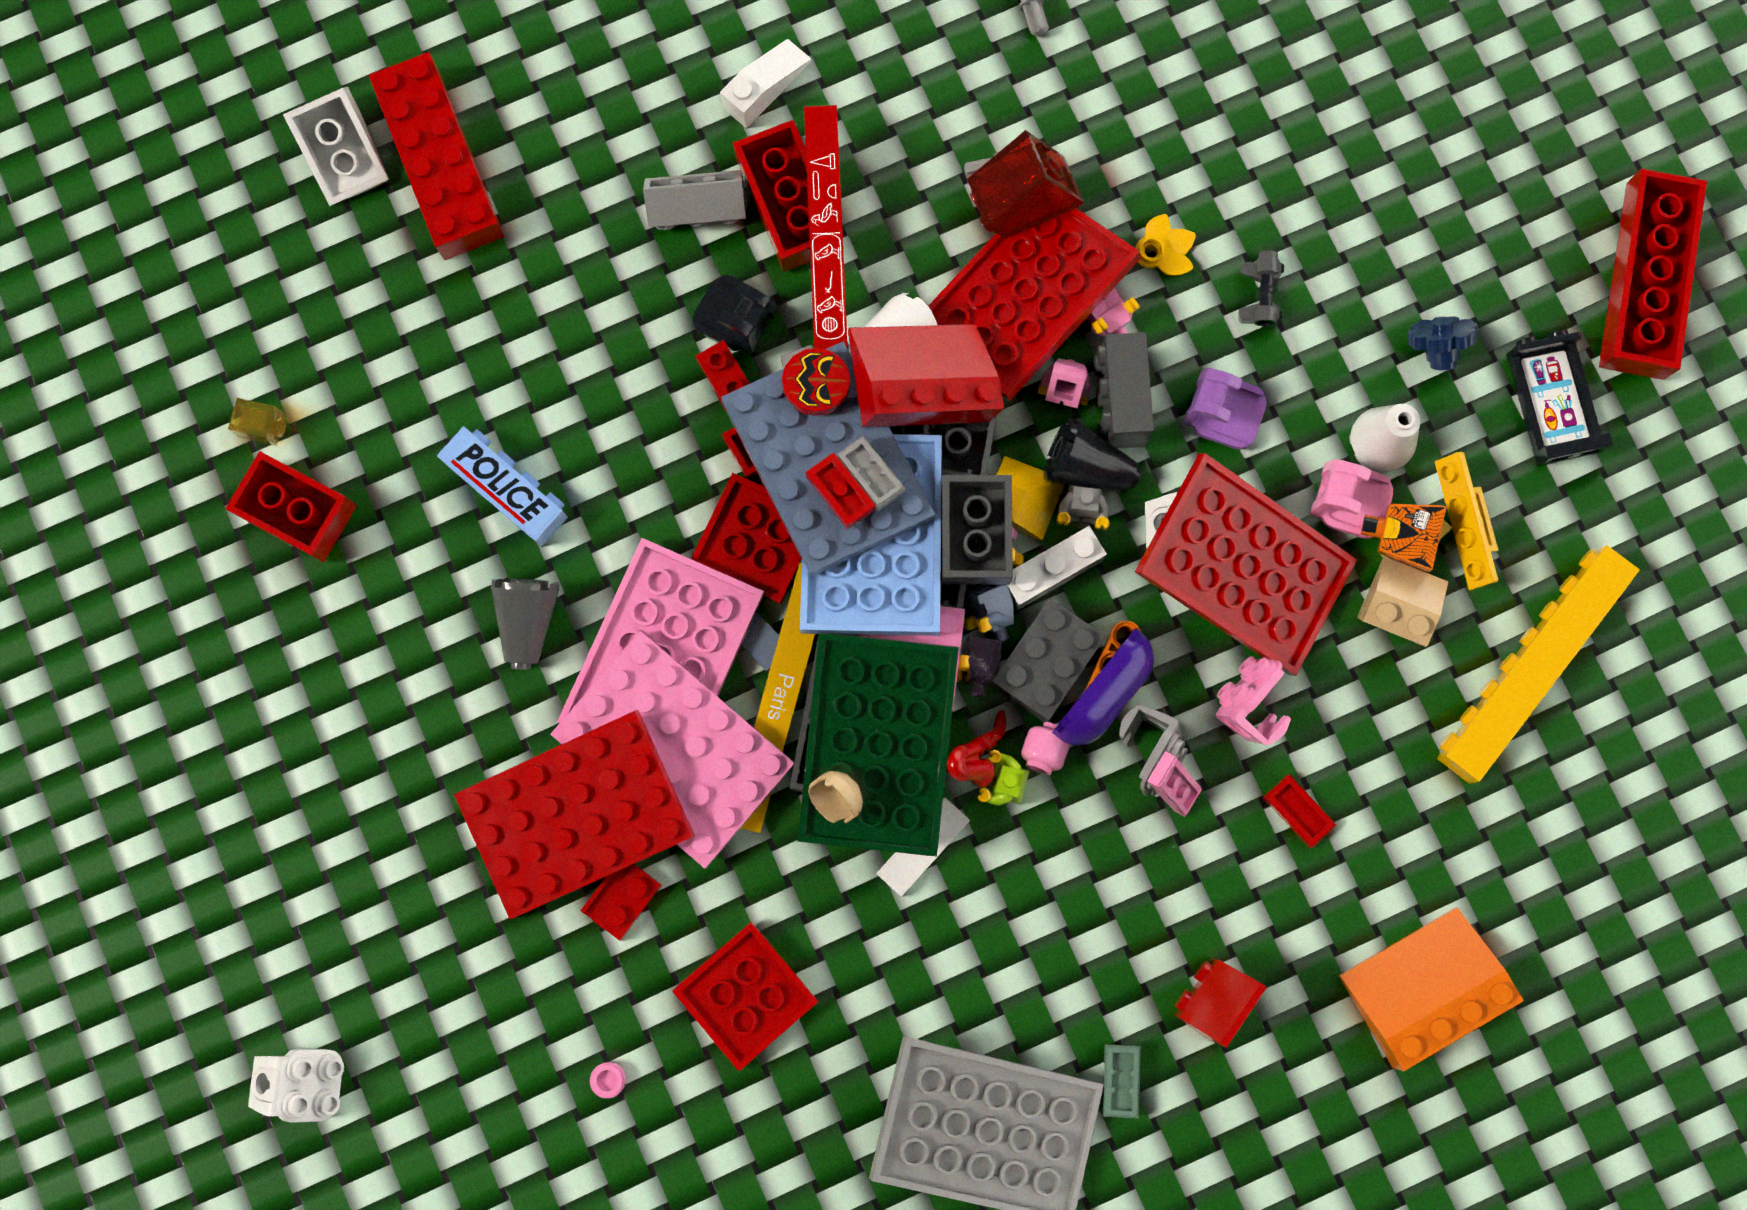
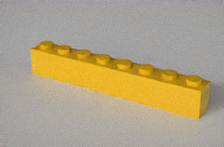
(1537, 663)

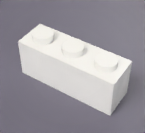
(1055, 567)

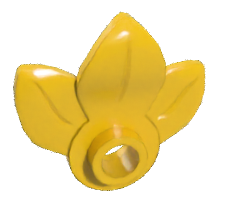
(1169, 246)

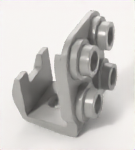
(1169, 741)

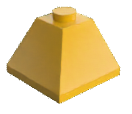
(1032, 497)

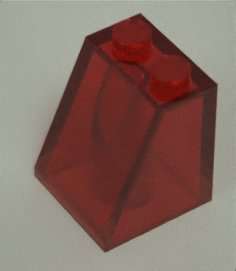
(1023, 187)

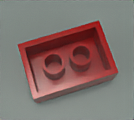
(291, 506)

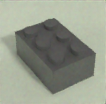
(1124, 390)
(976, 529)
(1047, 660)

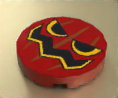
(815, 381)

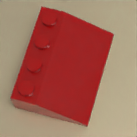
(923, 375)

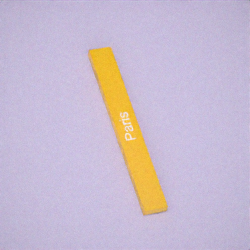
(782, 686)

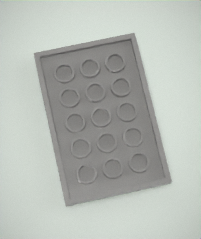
(985, 1129)

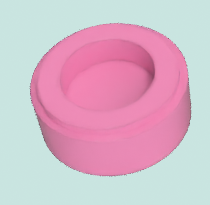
(607, 1080)

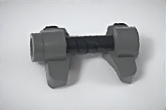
(1267, 272)

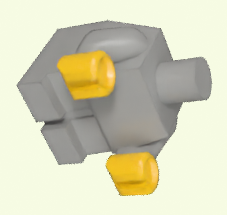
(1084, 505)

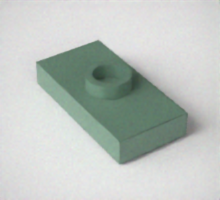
(1121, 1081)

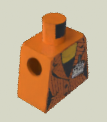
(1408, 533)

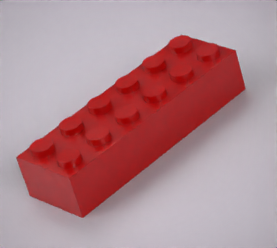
(436, 156)
(1653, 274)

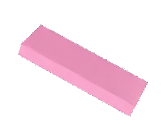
(1174, 784)

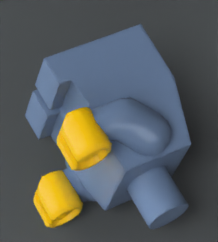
(992, 610)

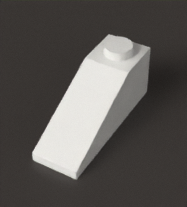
(763, 82)

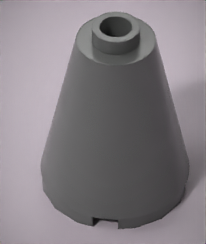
(523, 618)

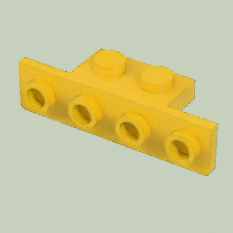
(1468, 520)

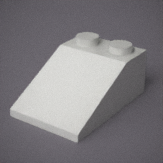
(337, 145)

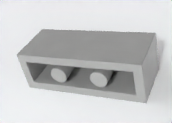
(695, 199)

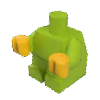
(1008, 783)

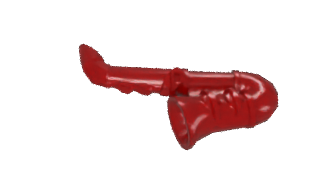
(964, 759)

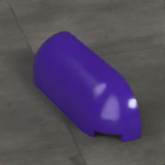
(1108, 692)

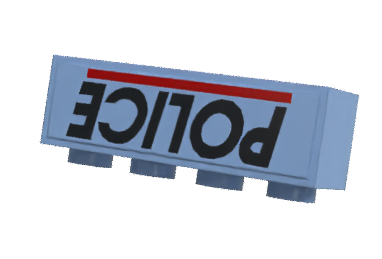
(503, 486)

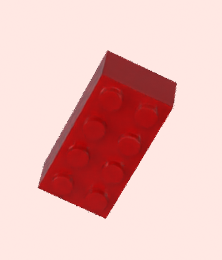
(777, 179)

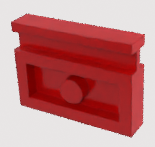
(621, 900)

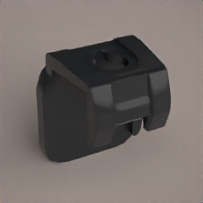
(734, 314)

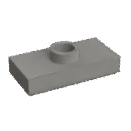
(871, 473)

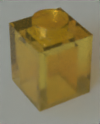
(257, 421)

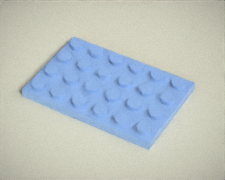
(893, 584)

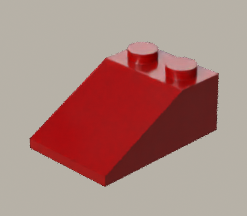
(1218, 1001)

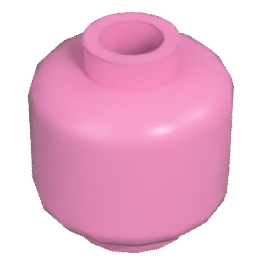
(1044, 750)

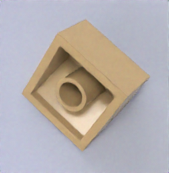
(1404, 601)

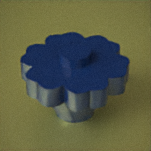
(1443, 339)

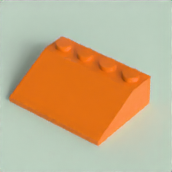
(1430, 989)

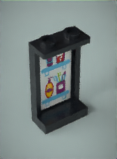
(1556, 398)

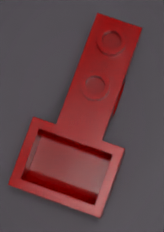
(725, 378)

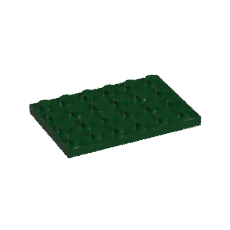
(886, 723)

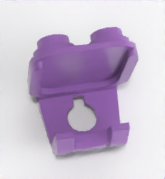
(1226, 409)

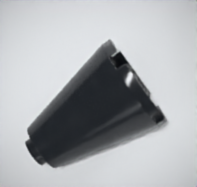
(1089, 461)

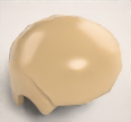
(836, 796)

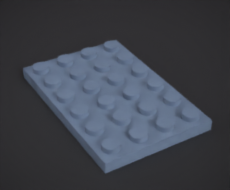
(790, 443)

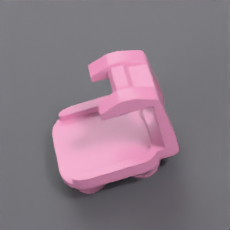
(1350, 494)
(1242, 698)

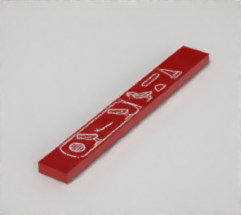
(825, 226)

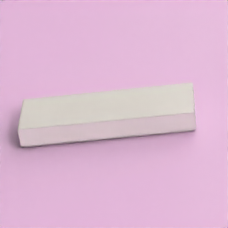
(905, 868)

